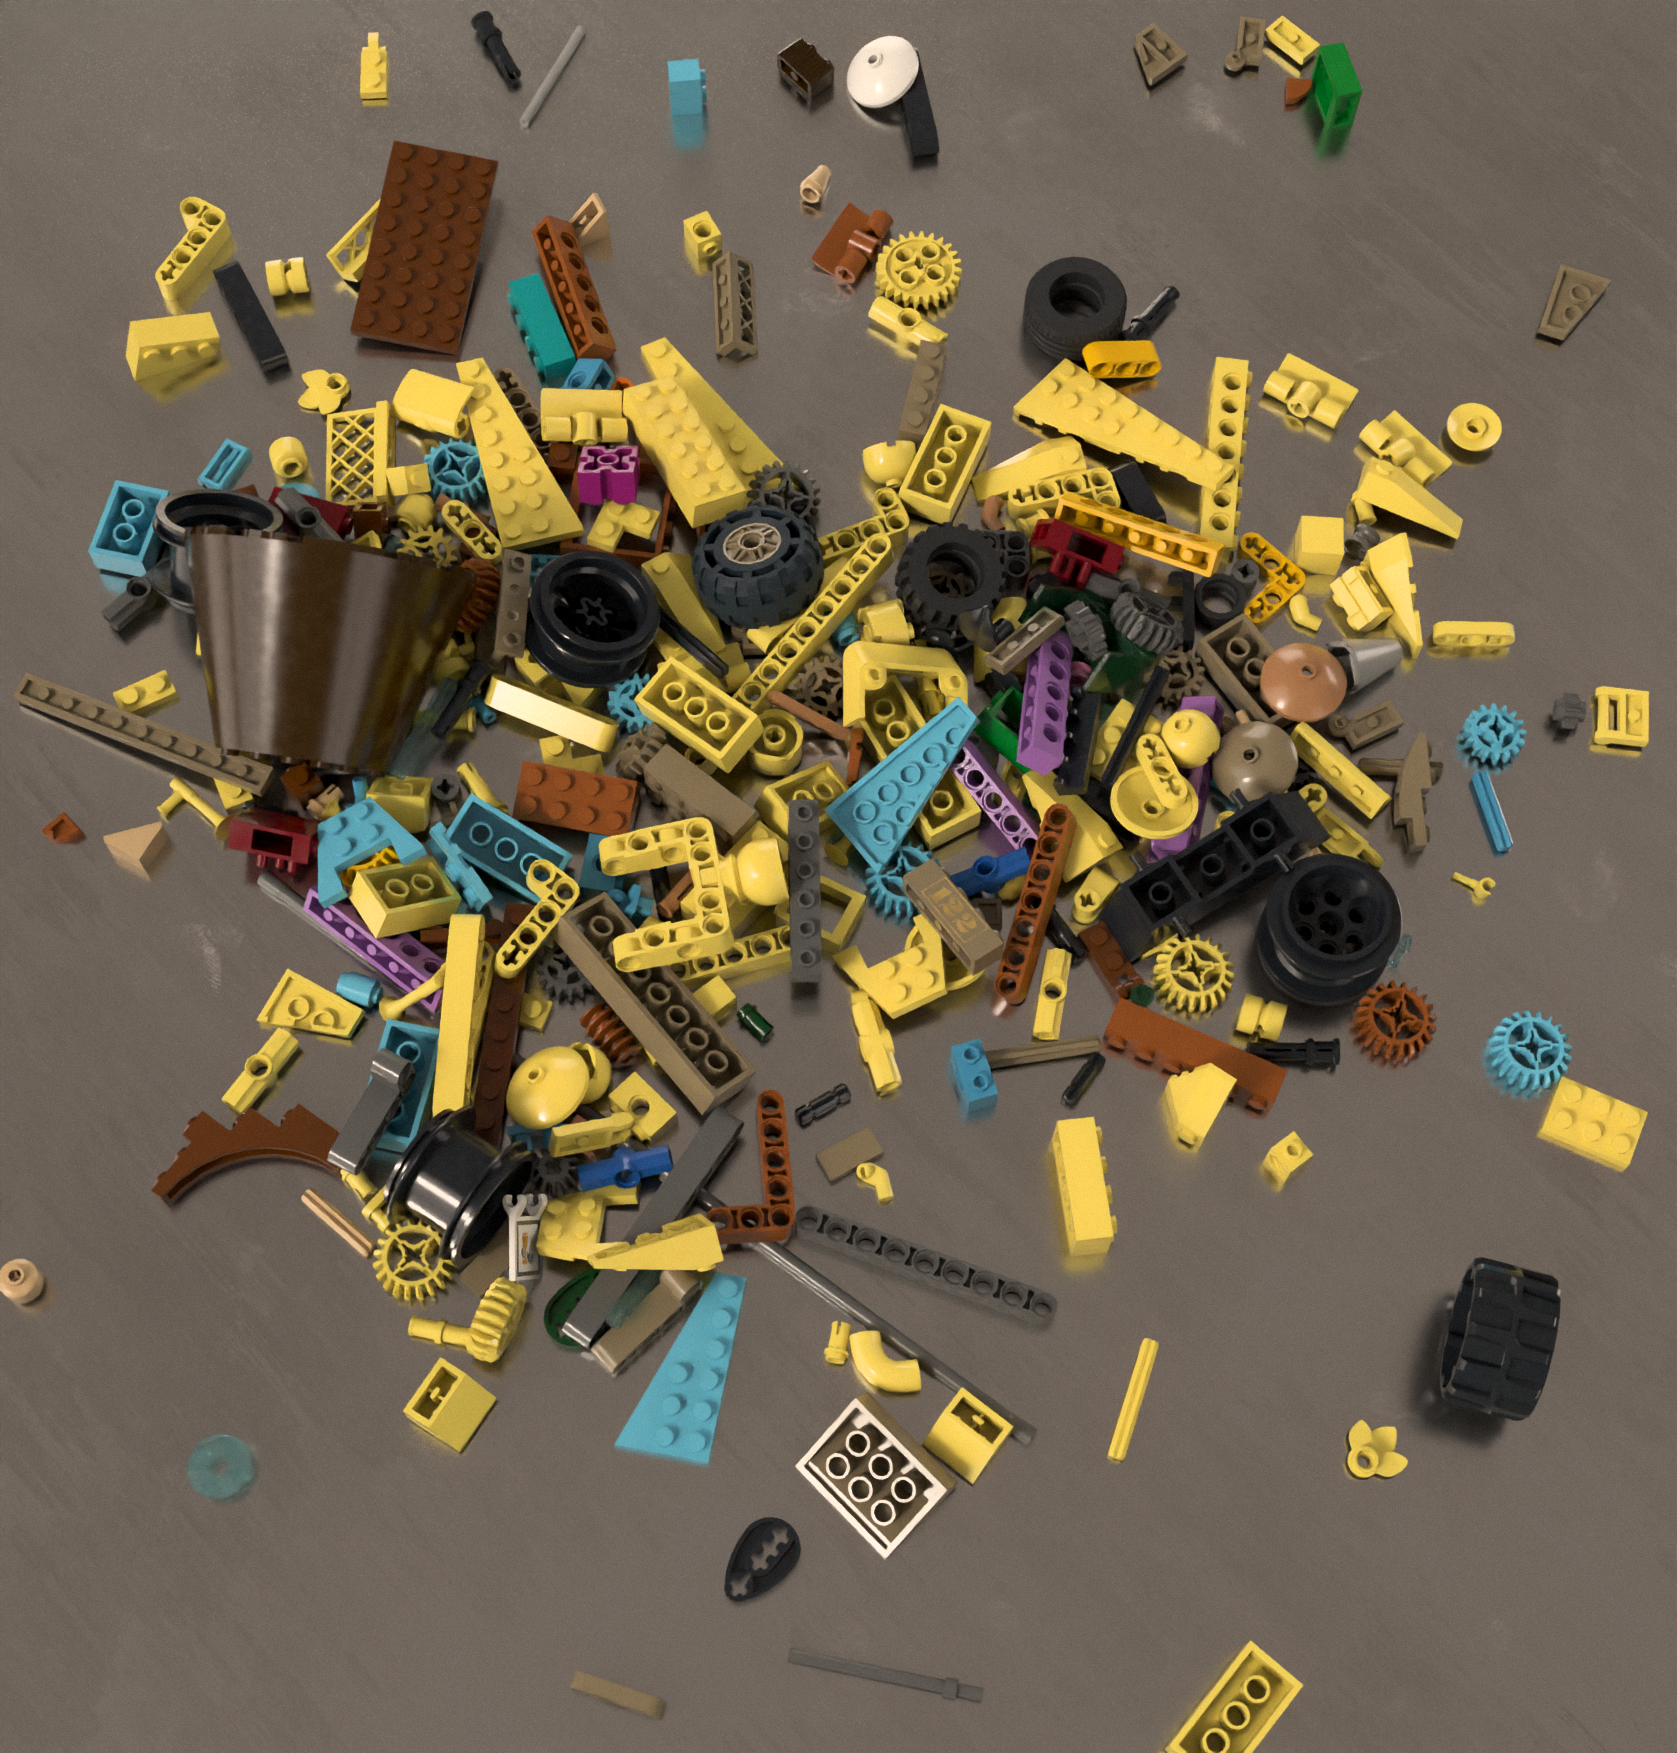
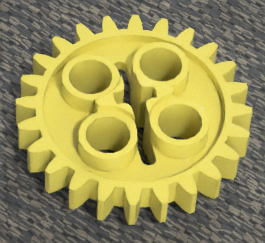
(918, 270)

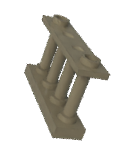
(506, 628)

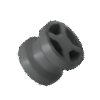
(1363, 539)
(1245, 567)
(451, 792)

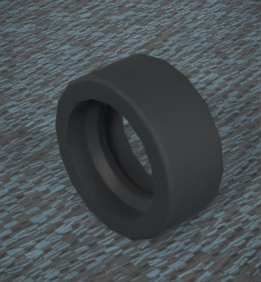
(1218, 582)

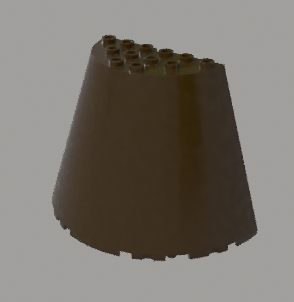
(318, 643)

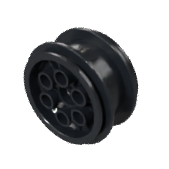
(586, 582)

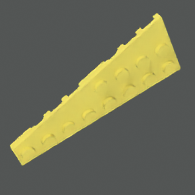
(1107, 419)
(734, 438)
(520, 486)

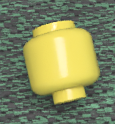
(288, 457)
(416, 511)

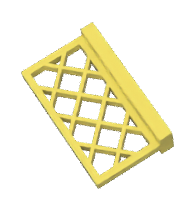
(382, 451)

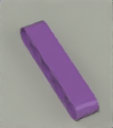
(982, 794)

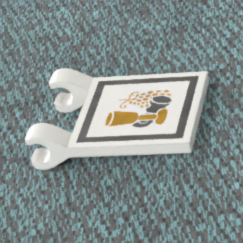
(523, 1234)

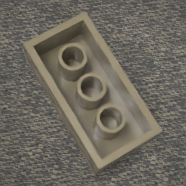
(1235, 661)
(693, 794)

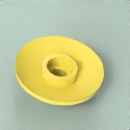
(1478, 419)

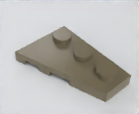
(1570, 300)

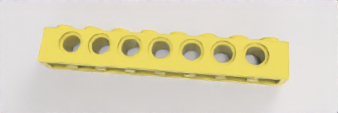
(1234, 375)

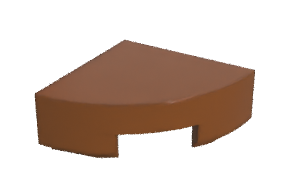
(1297, 89)
(62, 829)

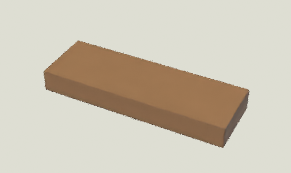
(807, 715)

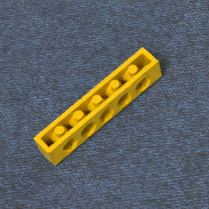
(1141, 534)

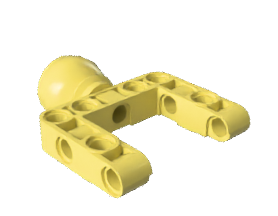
(717, 882)

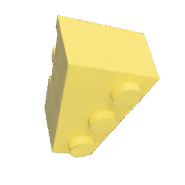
(170, 343)

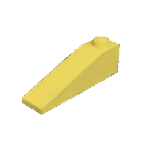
(1037, 463)

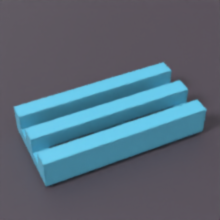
(228, 469)

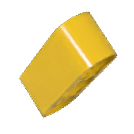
(1121, 359)

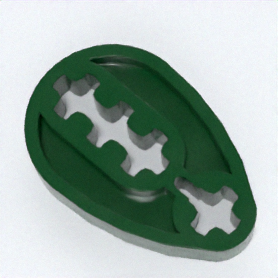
(564, 1303)

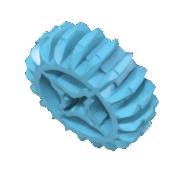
(466, 462)
(894, 881)
(1552, 1045)

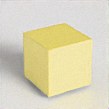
(1319, 544)

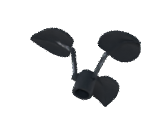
(980, 630)

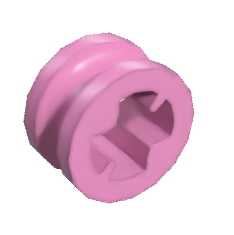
(1080, 673)

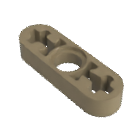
(617, 1694)

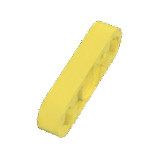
(471, 521)
(1473, 633)
(1159, 782)

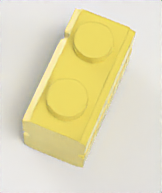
(1360, 599)

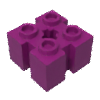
(609, 474)

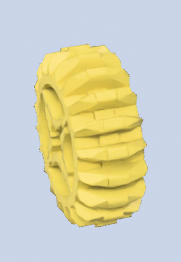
(1215, 965)
(407, 1267)
(496, 1319)

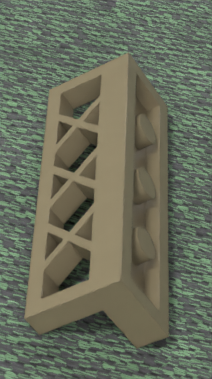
(729, 301)

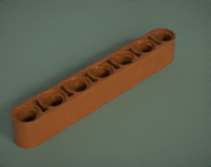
(1040, 916)

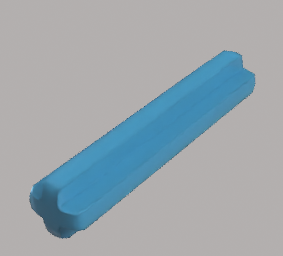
(1492, 811)

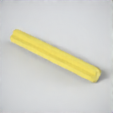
(1133, 1399)

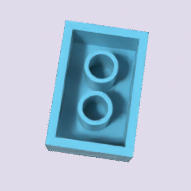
(125, 531)

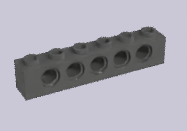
(804, 891)

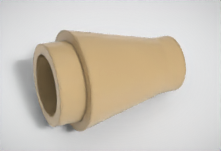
(815, 184)

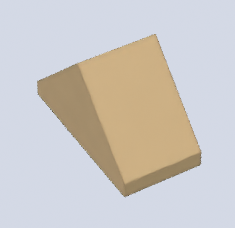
(591, 221)
(138, 844)

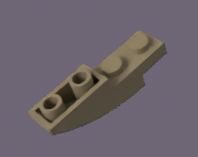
(1413, 781)

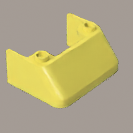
(870, 662)

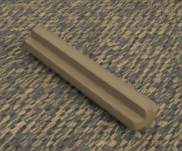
(1391, 767)

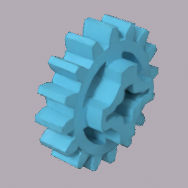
(623, 703)
(1497, 731)

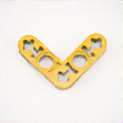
(1278, 583)

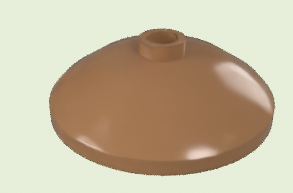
(1299, 695)

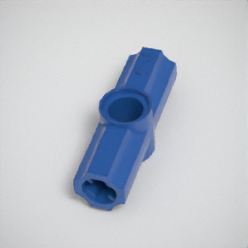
(991, 873)
(625, 1168)

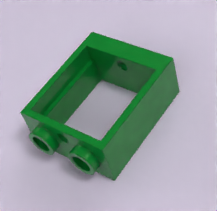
(1336, 85)
(997, 733)

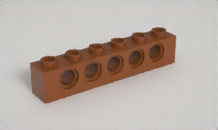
(573, 289)

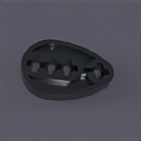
(750, 1545)

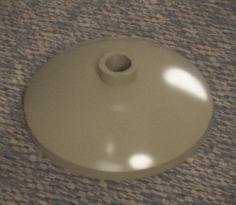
(1268, 771)

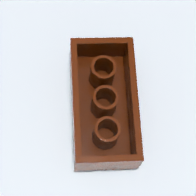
(576, 800)

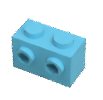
(685, 87)

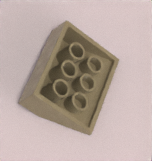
(876, 1474)

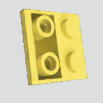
(449, 1405)
(967, 1435)

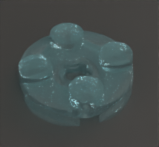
(236, 1475)

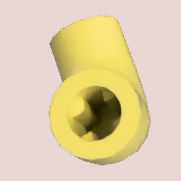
(881, 1370)

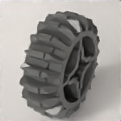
(787, 475)
(1146, 622)

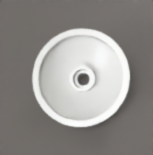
(882, 71)

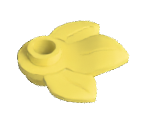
(321, 391)
(1377, 1448)

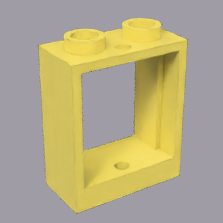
(856, 904)

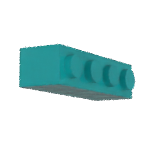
(542, 327)

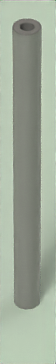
(552, 76)

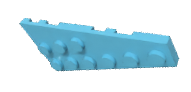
(890, 797)
(686, 1394)

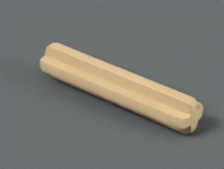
(338, 1221)

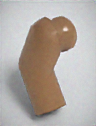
(990, 512)

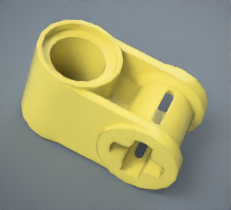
(1095, 893)

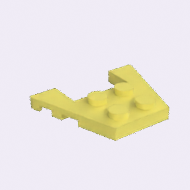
(904, 979)
(574, 1222)

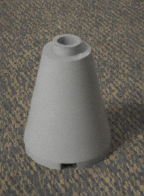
(1365, 659)

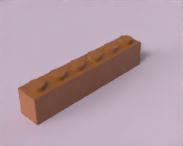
(1186, 1048)

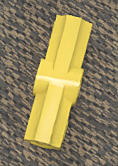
(897, 318)
(1050, 1010)
(876, 1045)
(248, 1086)

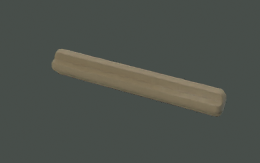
(1043, 1051)

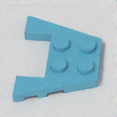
(354, 837)
(456, 869)

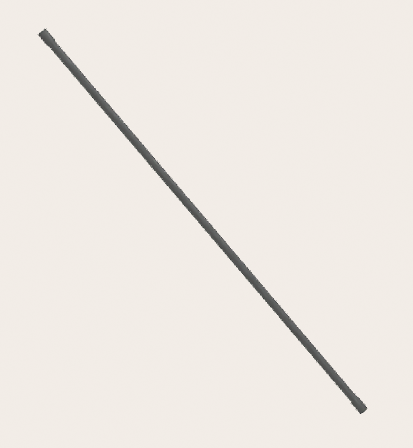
(1021, 1429)

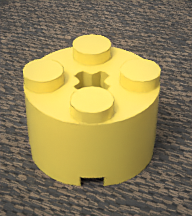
(885, 623)
(786, 752)

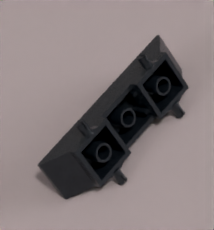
(1186, 887)

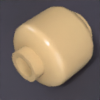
(21, 1281)

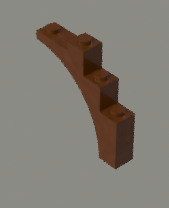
(213, 1145)

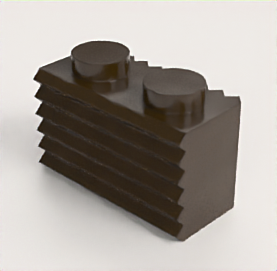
(806, 67)

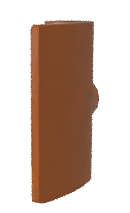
(852, 242)

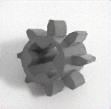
(1569, 710)

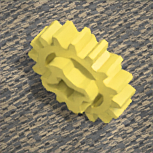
(433, 544)

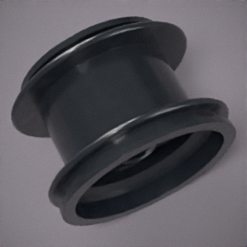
(205, 509)
(1324, 966)
(458, 1183)

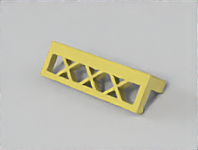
(354, 267)
(1339, 770)

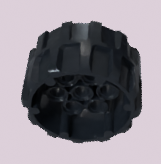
(1500, 1339)

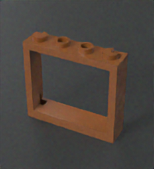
(635, 558)

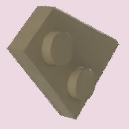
(1158, 53)

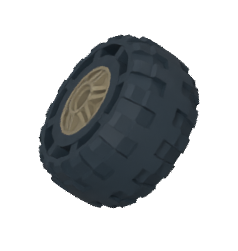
(758, 566)

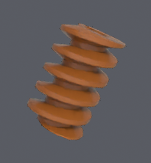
(609, 1036)

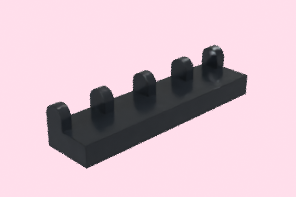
(1186, 603)
(1079, 743)

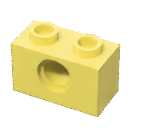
(635, 1093)

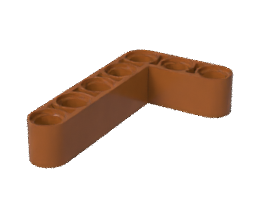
(771, 1179)

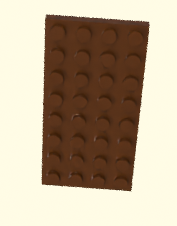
(424, 248)

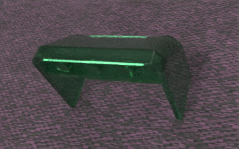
(1123, 658)

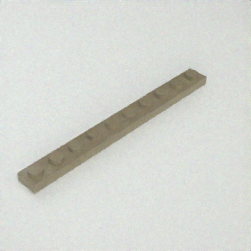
(144, 734)

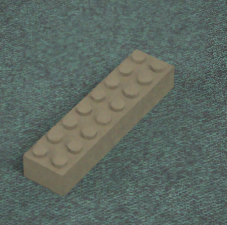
(655, 1007)

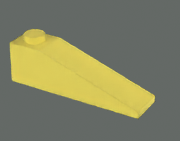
(1398, 493)
(1389, 568)
(674, 585)
(1093, 838)
(1198, 1100)
(681, 1246)

